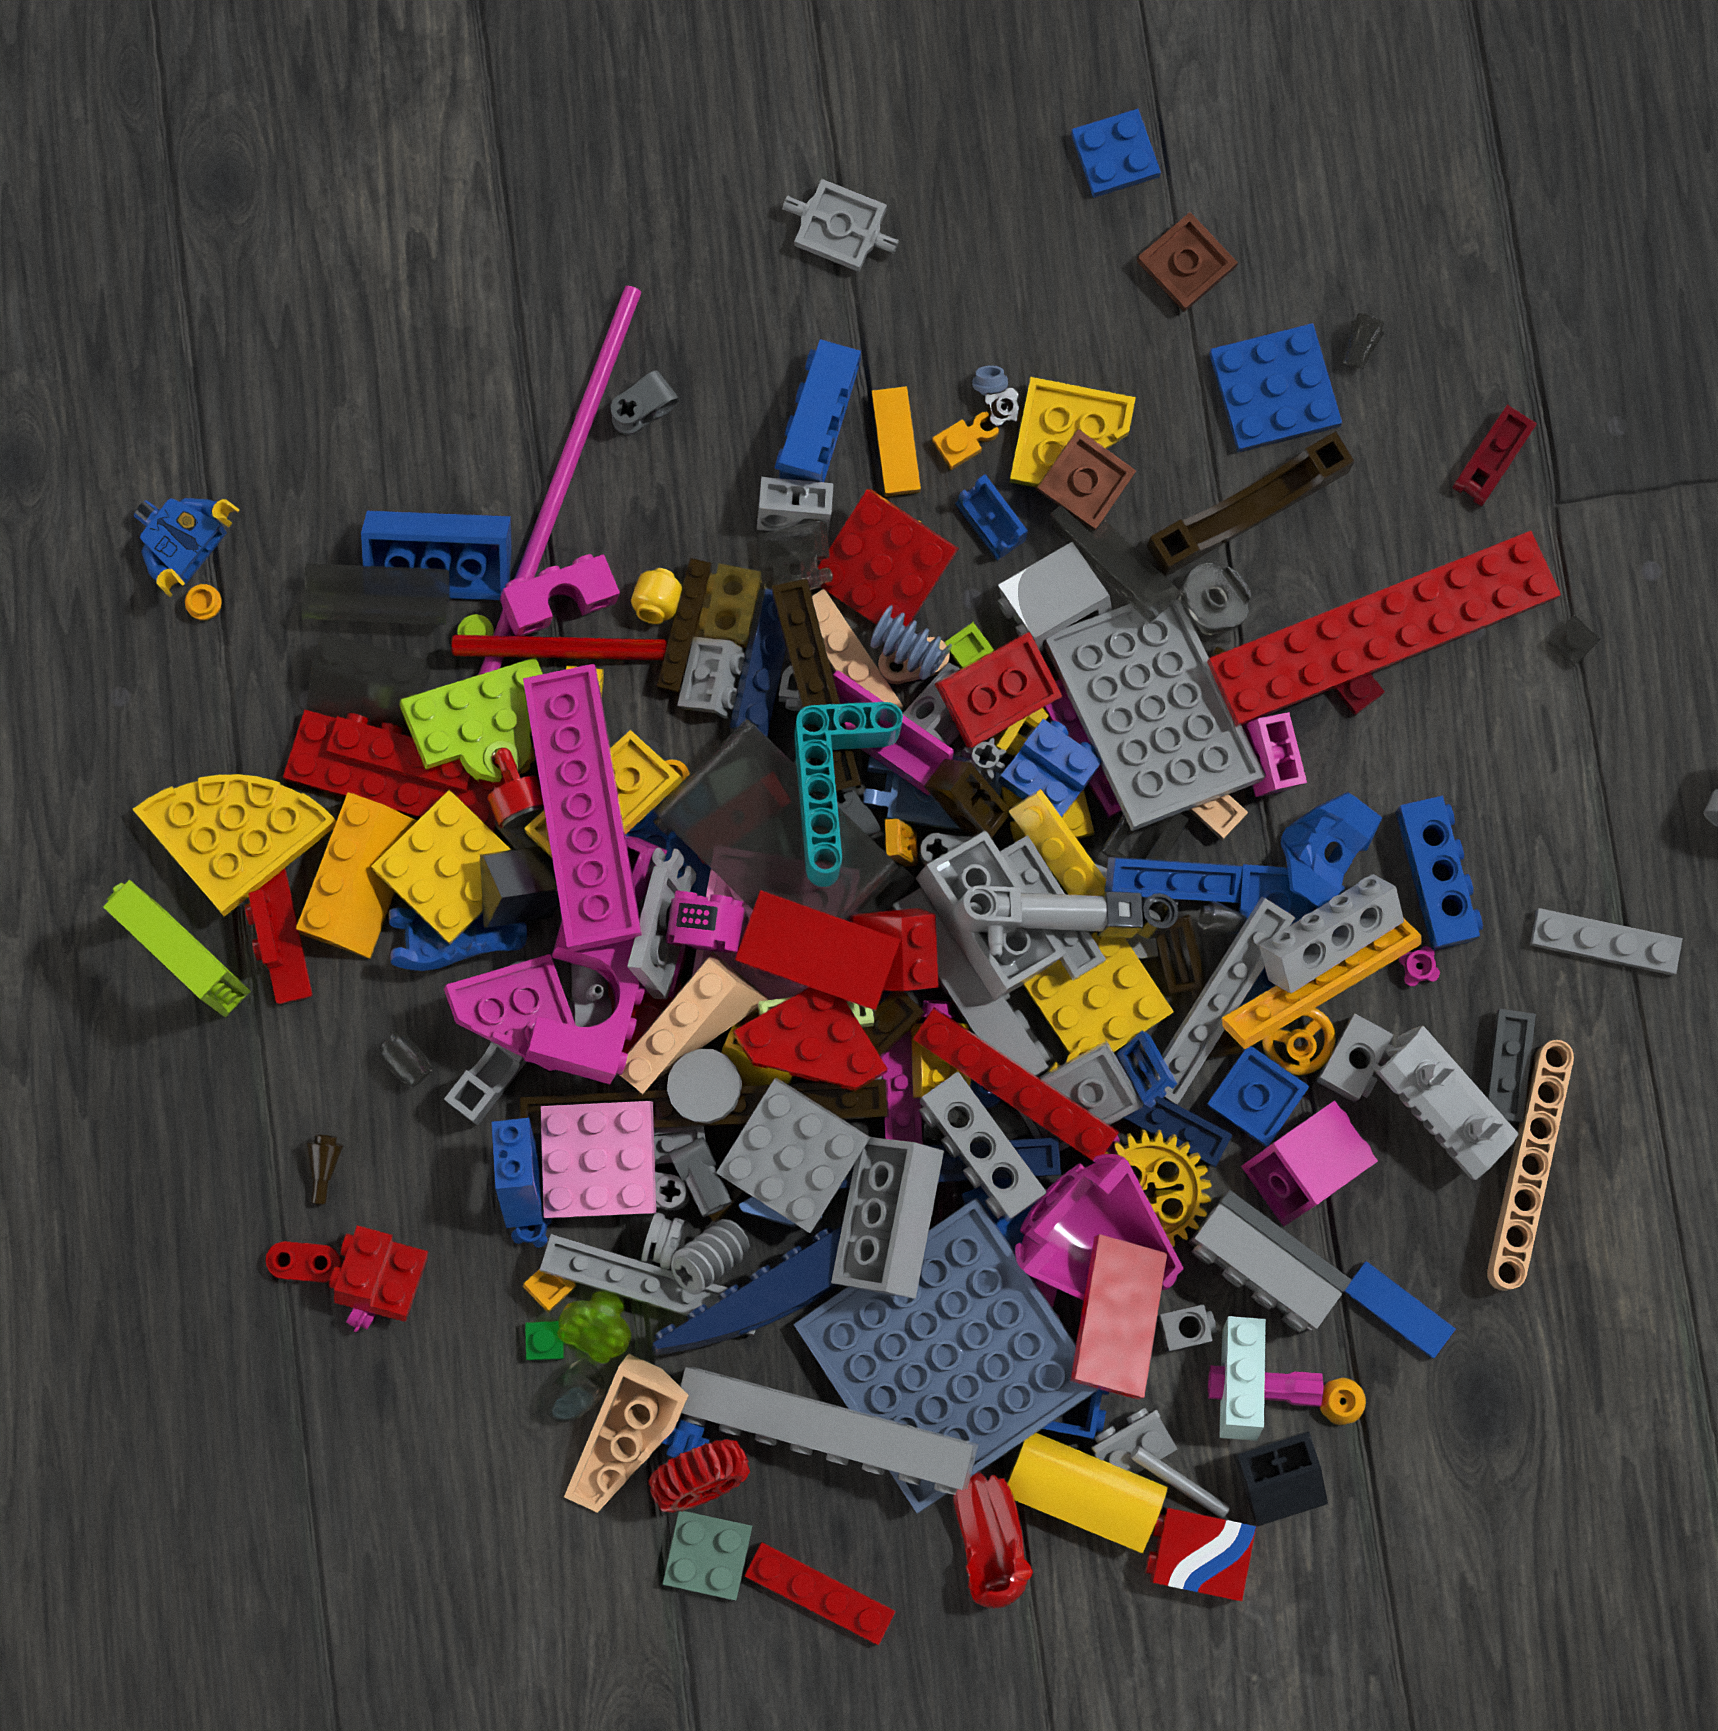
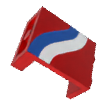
(1201, 1553)

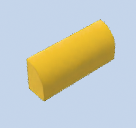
(1086, 1491)

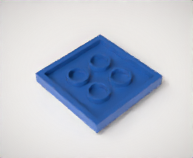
(1275, 387)

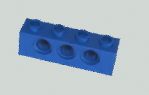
(1441, 928)

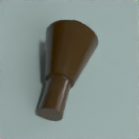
(323, 1159)

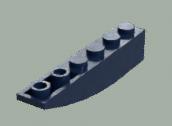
(768, 1298)

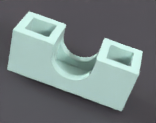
(1244, 1378)

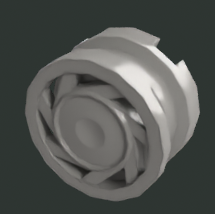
(662, 1240)

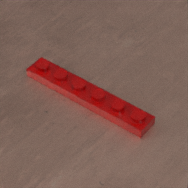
(1015, 1084)

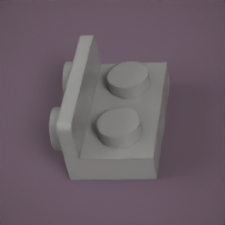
(712, 676)
(1144, 1431)

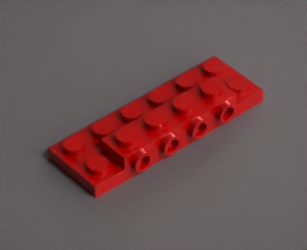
(379, 766)

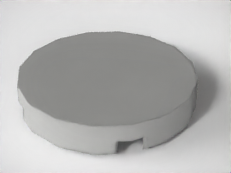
(704, 1085)

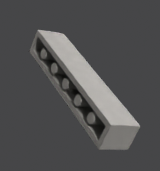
(986, 1018)

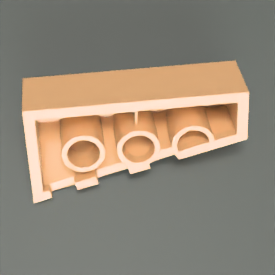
(698, 1014)

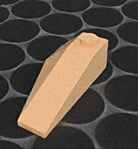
(631, 1424)

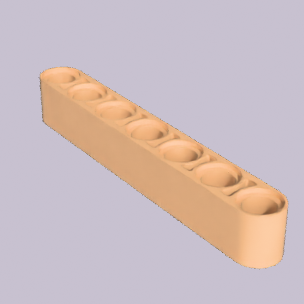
(1518, 1178)

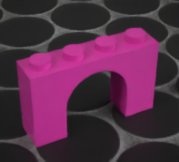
(597, 1049)

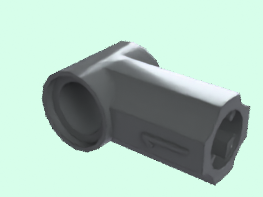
(698, 1170)

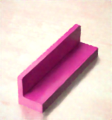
(914, 753)

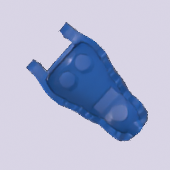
(430, 951)

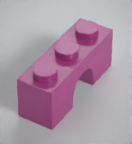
(586, 581)

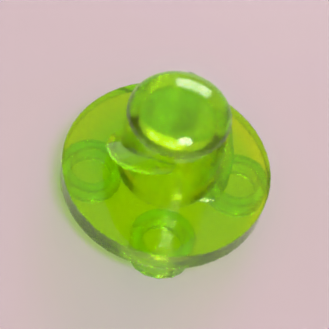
(596, 1326)

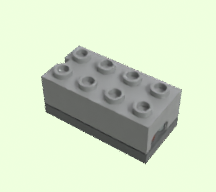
(1268, 1262)

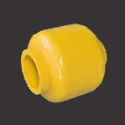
(656, 596)

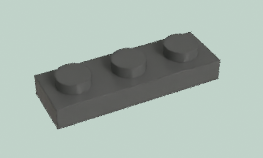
(1511, 1063)

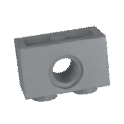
(1340, 1074)

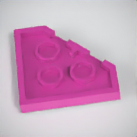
(507, 1002)

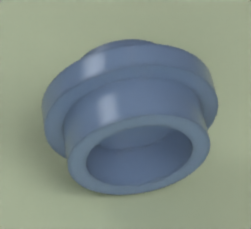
(990, 380)

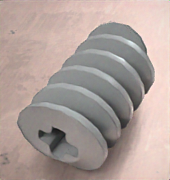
(709, 1256)

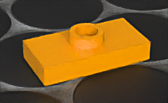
(901, 842)

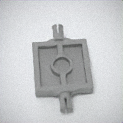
(840, 225)

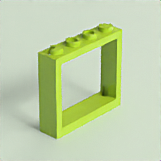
(176, 948)

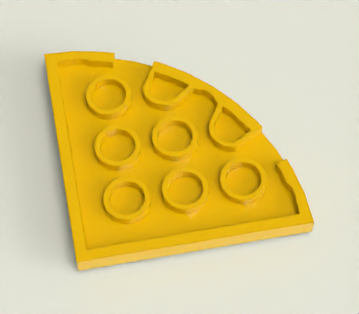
(234, 831)

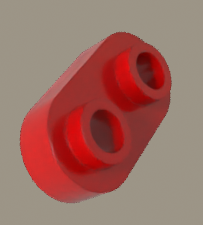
(302, 1261)

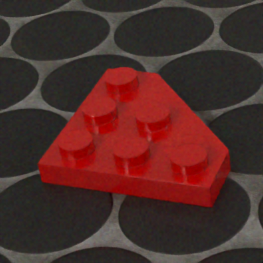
(814, 1040)

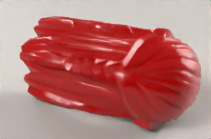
(992, 1541)

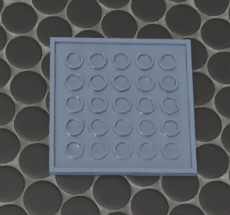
(962, 1359)

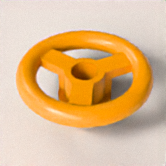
(1308, 1049)

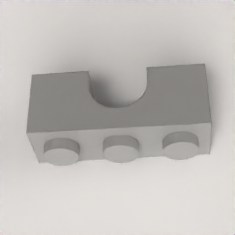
(485, 1082)

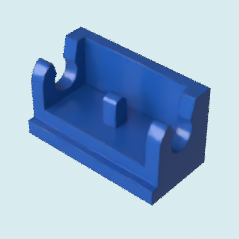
(991, 518)

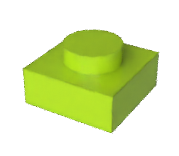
(968, 645)

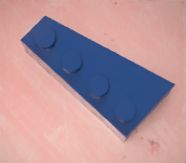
(819, 412)

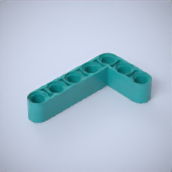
(822, 777)

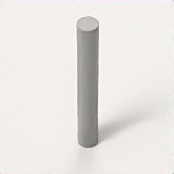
(1179, 1482)

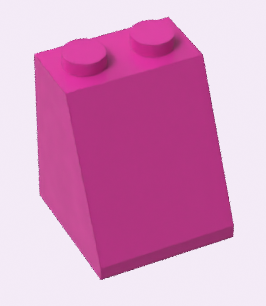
(1309, 1163)

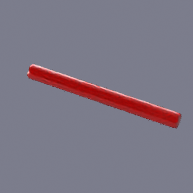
(558, 647)

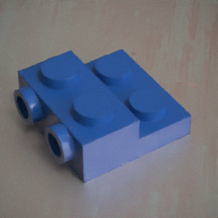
(1053, 764)

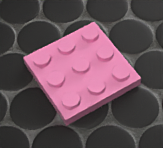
(598, 1159)

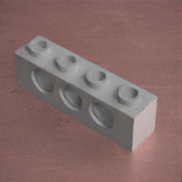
(1331, 933)
(957, 1095)

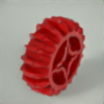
(699, 1476)

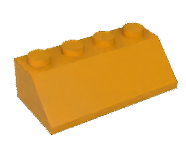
(347, 896)

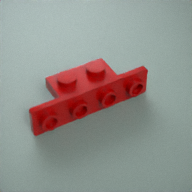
(278, 939)

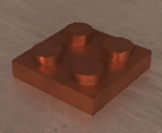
(1187, 261)
(1085, 479)

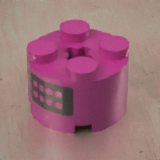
(704, 923)

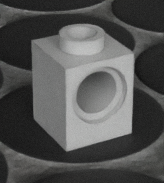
(1170, 1331)

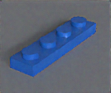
(1175, 879)

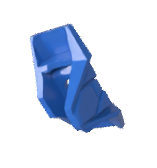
(1304, 843)

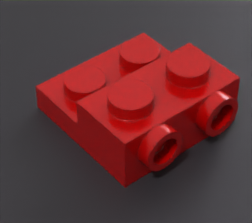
(378, 1274)

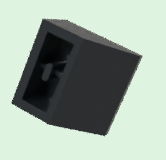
(1282, 1478)

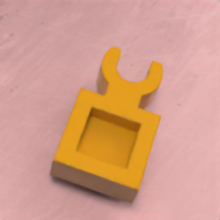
(961, 443)
(548, 1289)

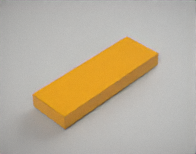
(896, 441)

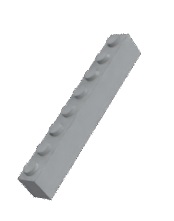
(829, 1429)

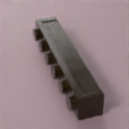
(684, 626)

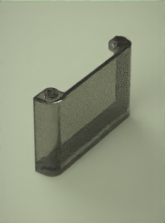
(747, 826)

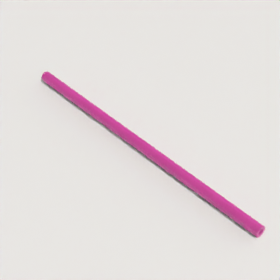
(571, 453)

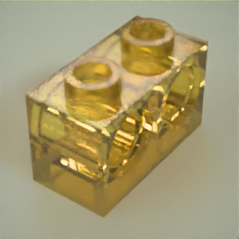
(738, 606)

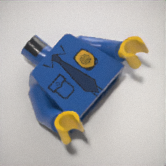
(181, 537)

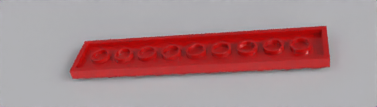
(1383, 628)

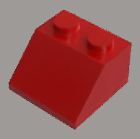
(916, 958)

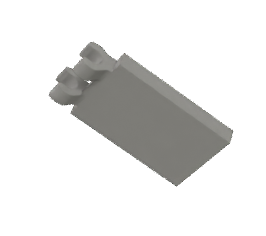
(651, 957)

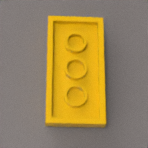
(641, 784)

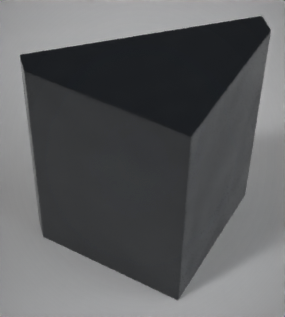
(517, 886)

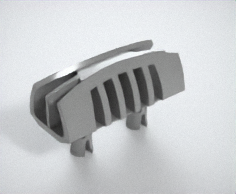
(1446, 1102)

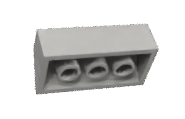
(1024, 951)
(888, 1217)

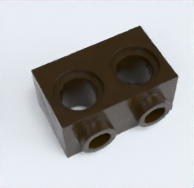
(967, 797)

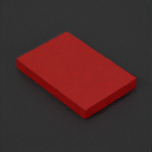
(998, 690)

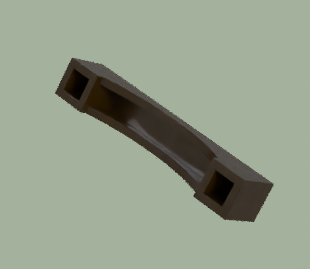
(1282, 488)

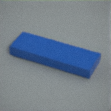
(1399, 1310)

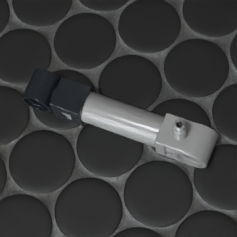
(1110, 914)

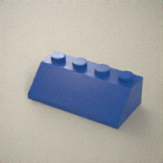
(468, 546)

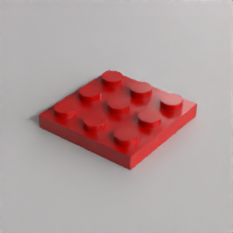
(885, 560)

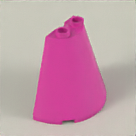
(1077, 1208)

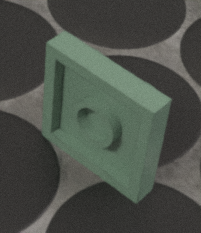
(707, 1555)

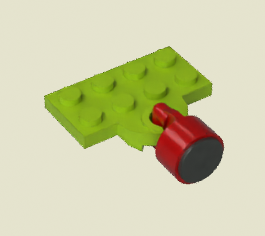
(486, 728)

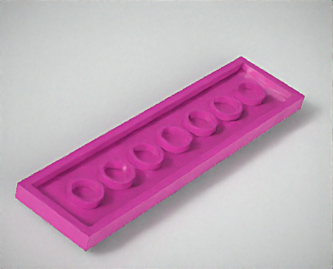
(582, 808)

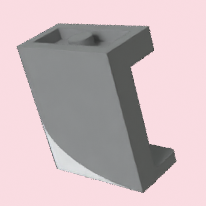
(1053, 594)

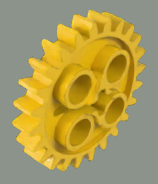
(1148, 1156)

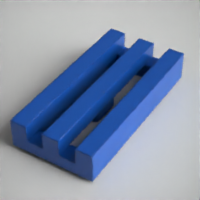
(1158, 1086)

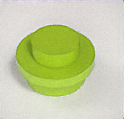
(476, 625)

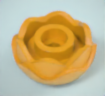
(1354, 1405)

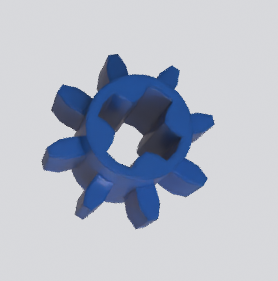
(684, 1438)

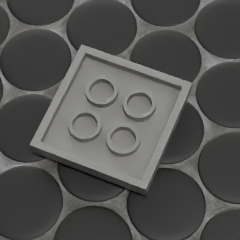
(793, 1155)

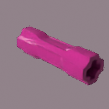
(1293, 1388)

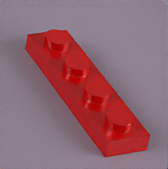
(820, 1593)

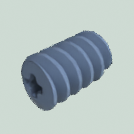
(908, 644)

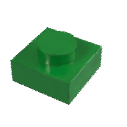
(543, 1341)

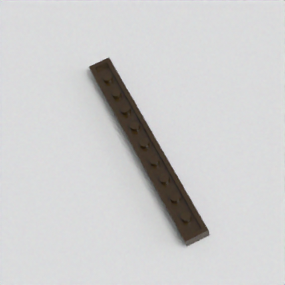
(866, 1102)

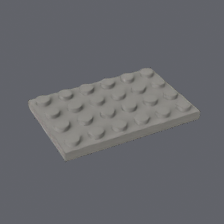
(1152, 712)

